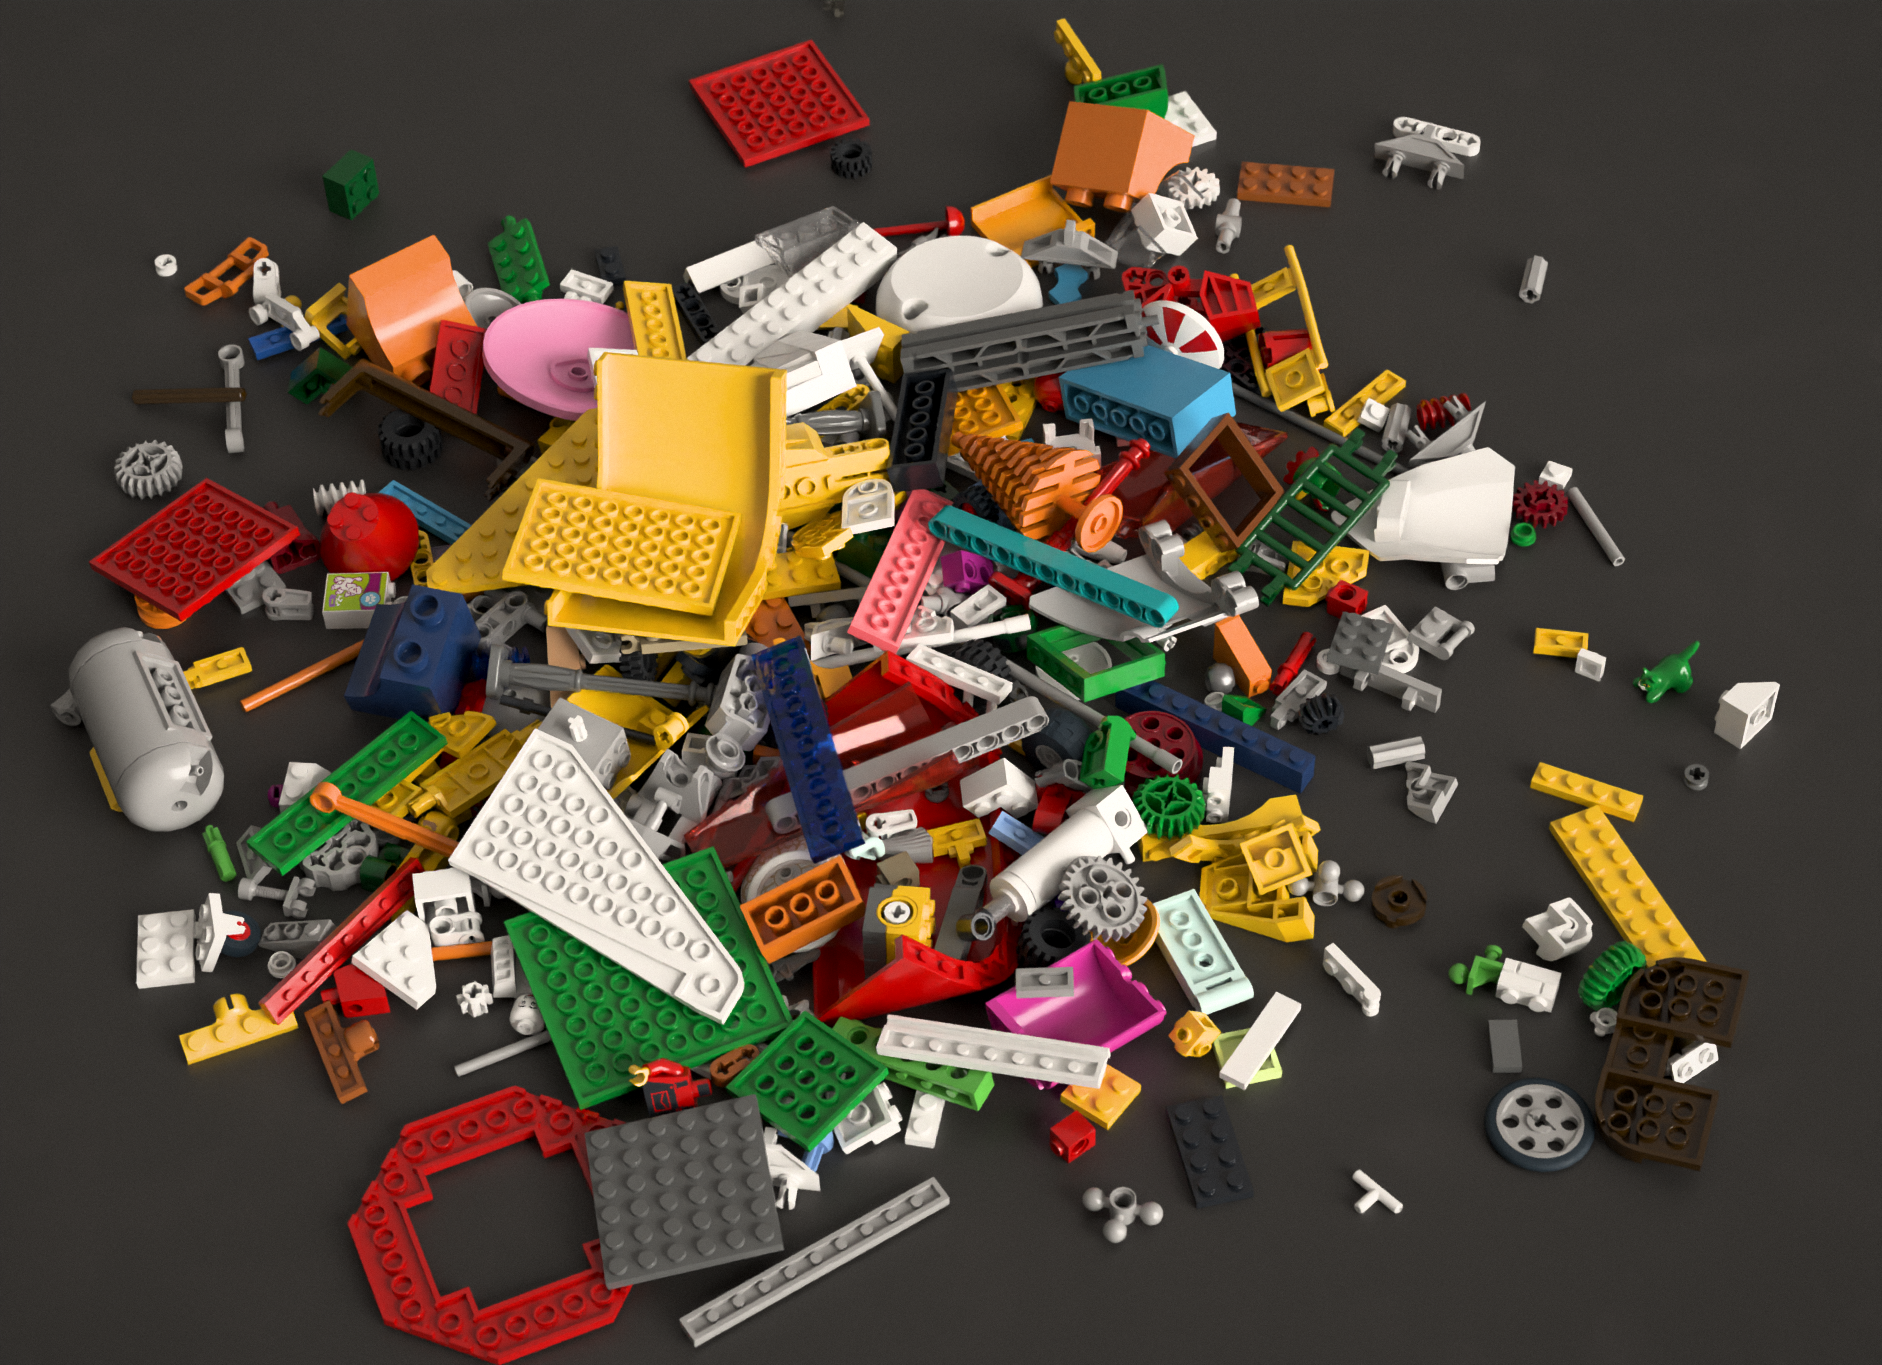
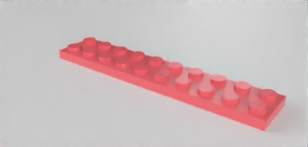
(900, 574)

